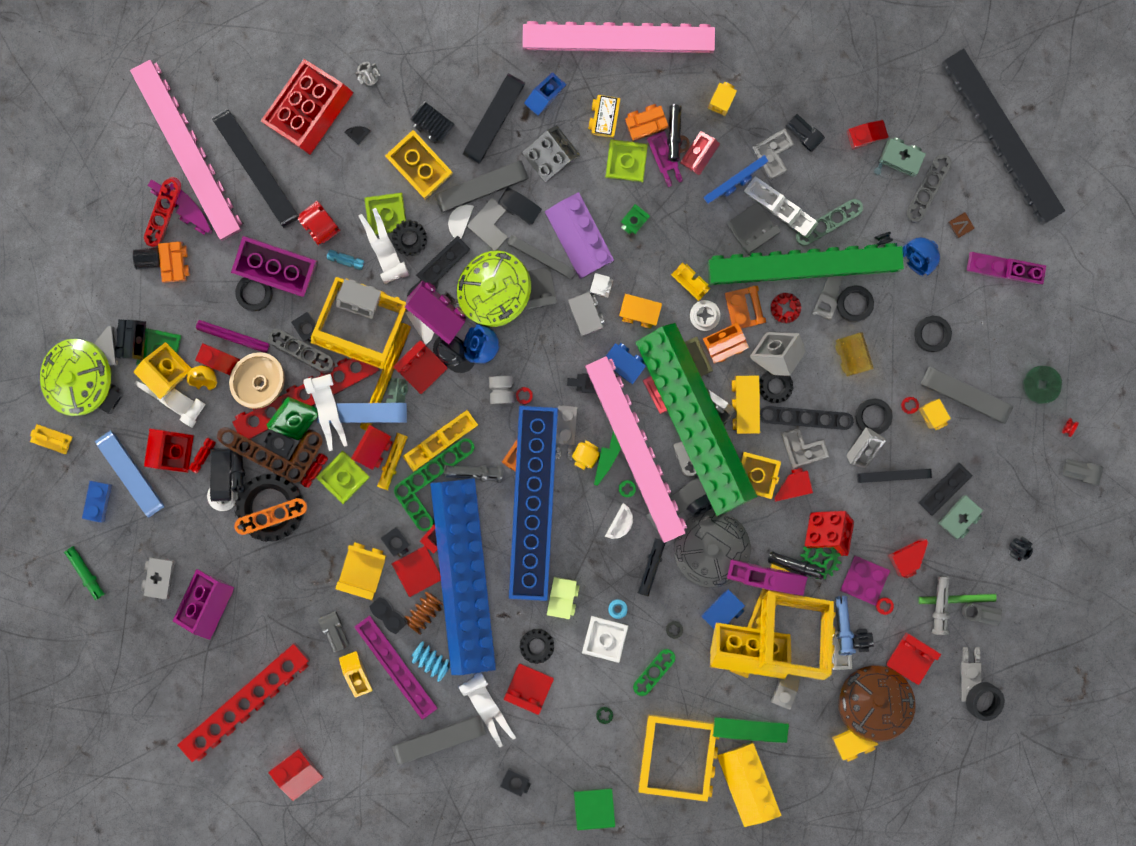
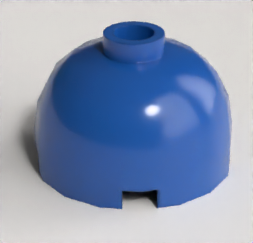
(922, 255)
(481, 344)

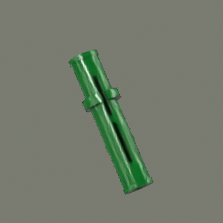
(88, 579)

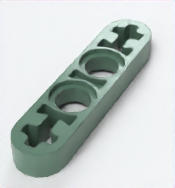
(830, 224)

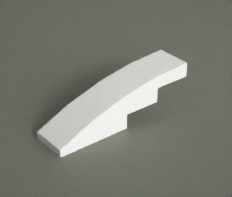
(781, 207)

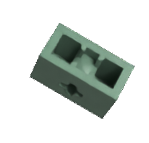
(892, 157)
(950, 520)

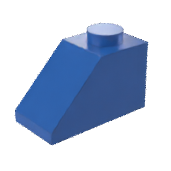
(545, 93)

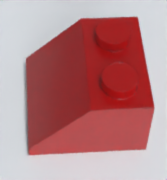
(372, 447)
(168, 450)
(909, 558)
(295, 774)

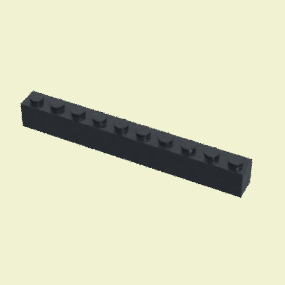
(1002, 136)

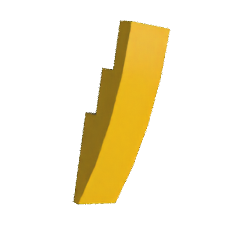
(440, 440)

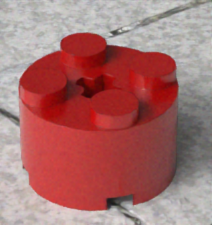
(319, 223)

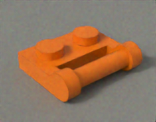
(738, 307)

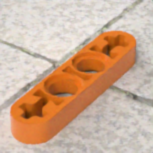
(271, 518)

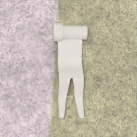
(385, 251)
(178, 403)
(325, 406)
(485, 705)

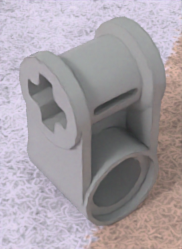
(683, 459)

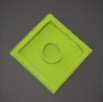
(626, 160)
(390, 209)
(343, 477)

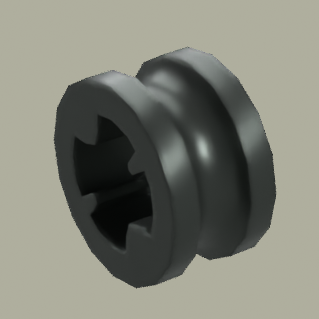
(677, 624)

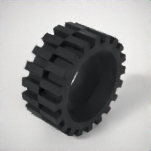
(252, 489)

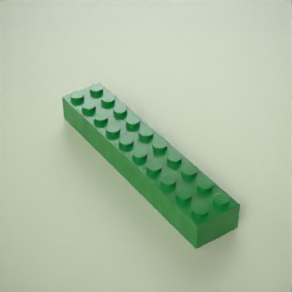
(805, 265)
(696, 419)

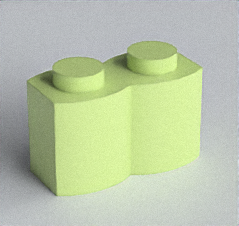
(562, 597)

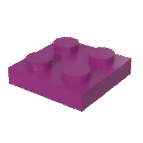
(864, 580)

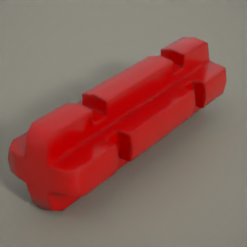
(202, 455)
(314, 470)

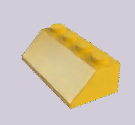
(739, 649)
(748, 784)

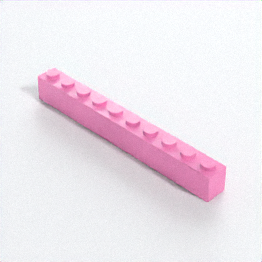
(618, 38)
(186, 150)
(635, 450)

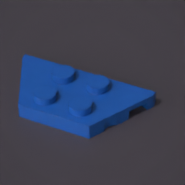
(742, 178)

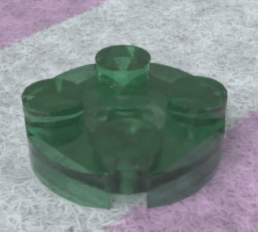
(1053, 385)

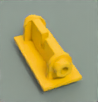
(696, 287)
(50, 439)

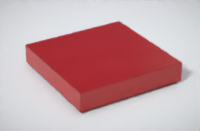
(417, 571)

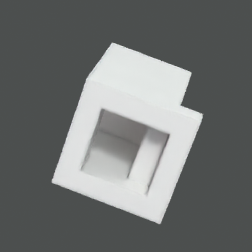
(601, 285)

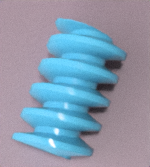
(430, 661)

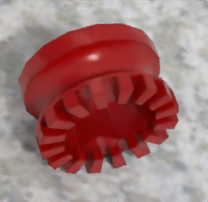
(523, 401)
(913, 410)
(1070, 428)
(887, 600)

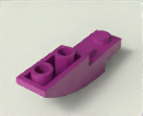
(188, 209)
(1006, 268)
(767, 578)

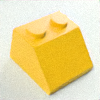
(162, 370)

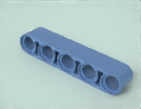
(371, 412)
(129, 473)

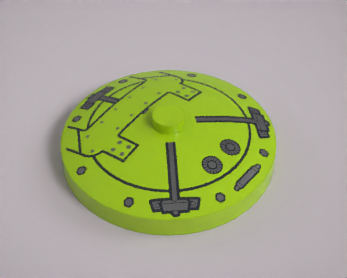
(494, 288)
(75, 377)

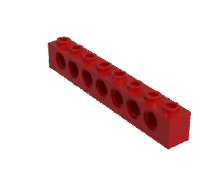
(242, 421)
(189, 744)

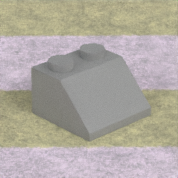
(779, 352)

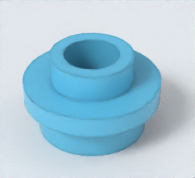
(617, 615)

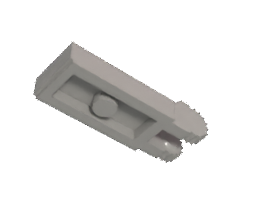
(566, 429)
(970, 672)

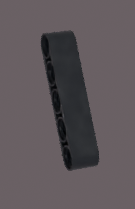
(493, 118)
(815, 418)

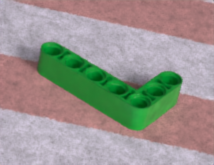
(428, 478)

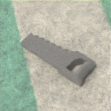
(828, 297)

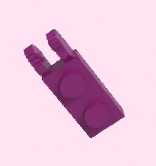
(660, 151)

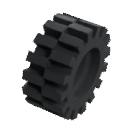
(413, 248)
(772, 397)
(536, 634)

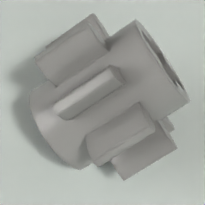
(367, 73)

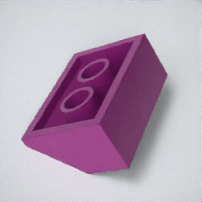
(435, 311)
(203, 604)

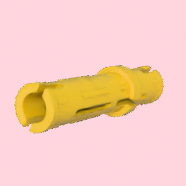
(392, 461)

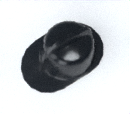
(452, 354)

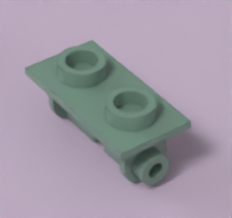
(397, 388)

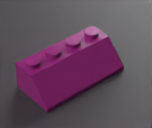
(274, 266)

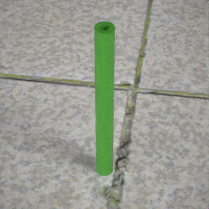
(960, 599)

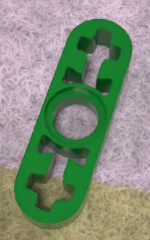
(646, 672)

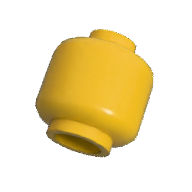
(586, 455)

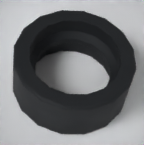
(857, 289)
(252, 307)
(933, 319)
(877, 402)
(996, 706)

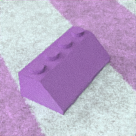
(579, 235)

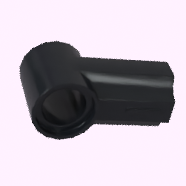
(809, 136)

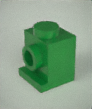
(636, 212)

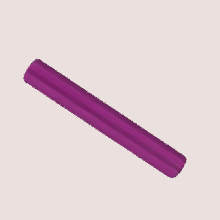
(232, 336)

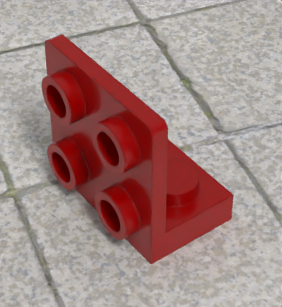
(420, 367)
(830, 530)
(912, 658)
(528, 689)

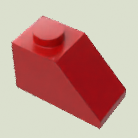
(867, 134)
(216, 359)
(794, 485)

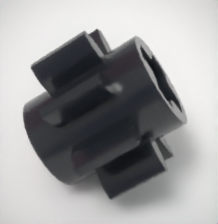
(1021, 549)
(863, 640)

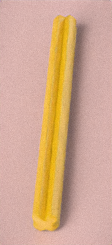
(388, 369)

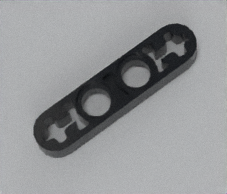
(894, 475)

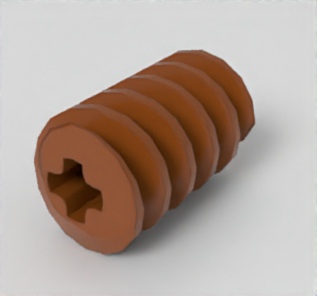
(423, 612)

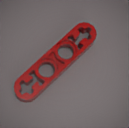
(159, 210)

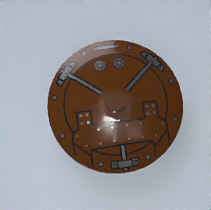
(876, 703)

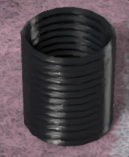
(146, 258)

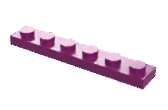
(396, 667)

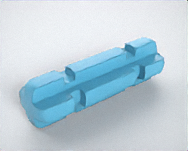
(345, 259)

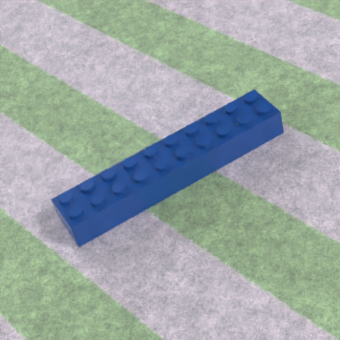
(533, 503)
(463, 577)

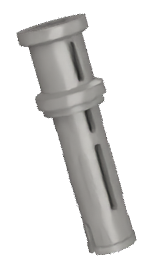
(941, 615)

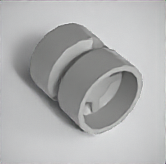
(501, 390)

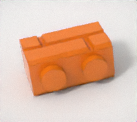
(646, 122)
(172, 262)
(725, 343)

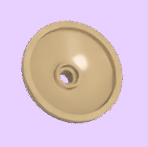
(248, 376)

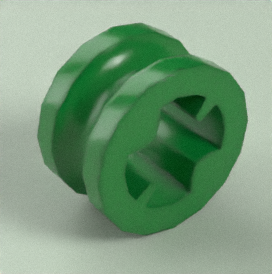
(631, 493)

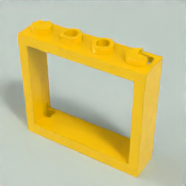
(351, 349)
(826, 608)
(709, 770)

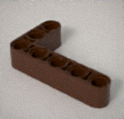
(270, 456)

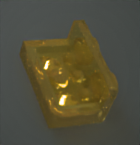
(854, 354)

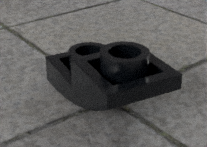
(520, 205)

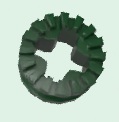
(603, 721)

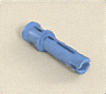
(845, 634)

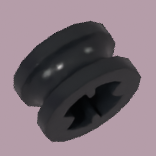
(883, 238)

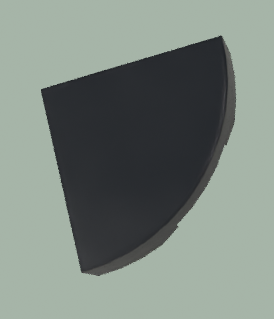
(358, 133)

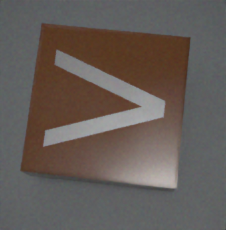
(961, 225)

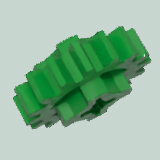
(832, 556)

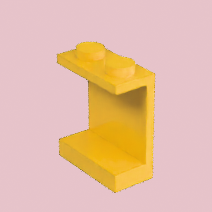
(361, 571)

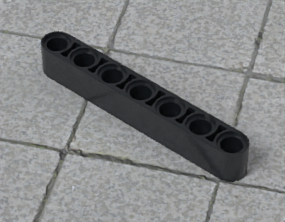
(255, 167)

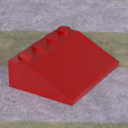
(307, 106)

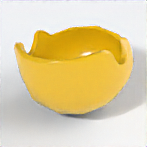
(202, 376)

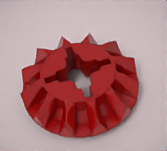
(789, 316)

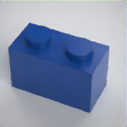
(626, 365)
(97, 501)
(723, 609)

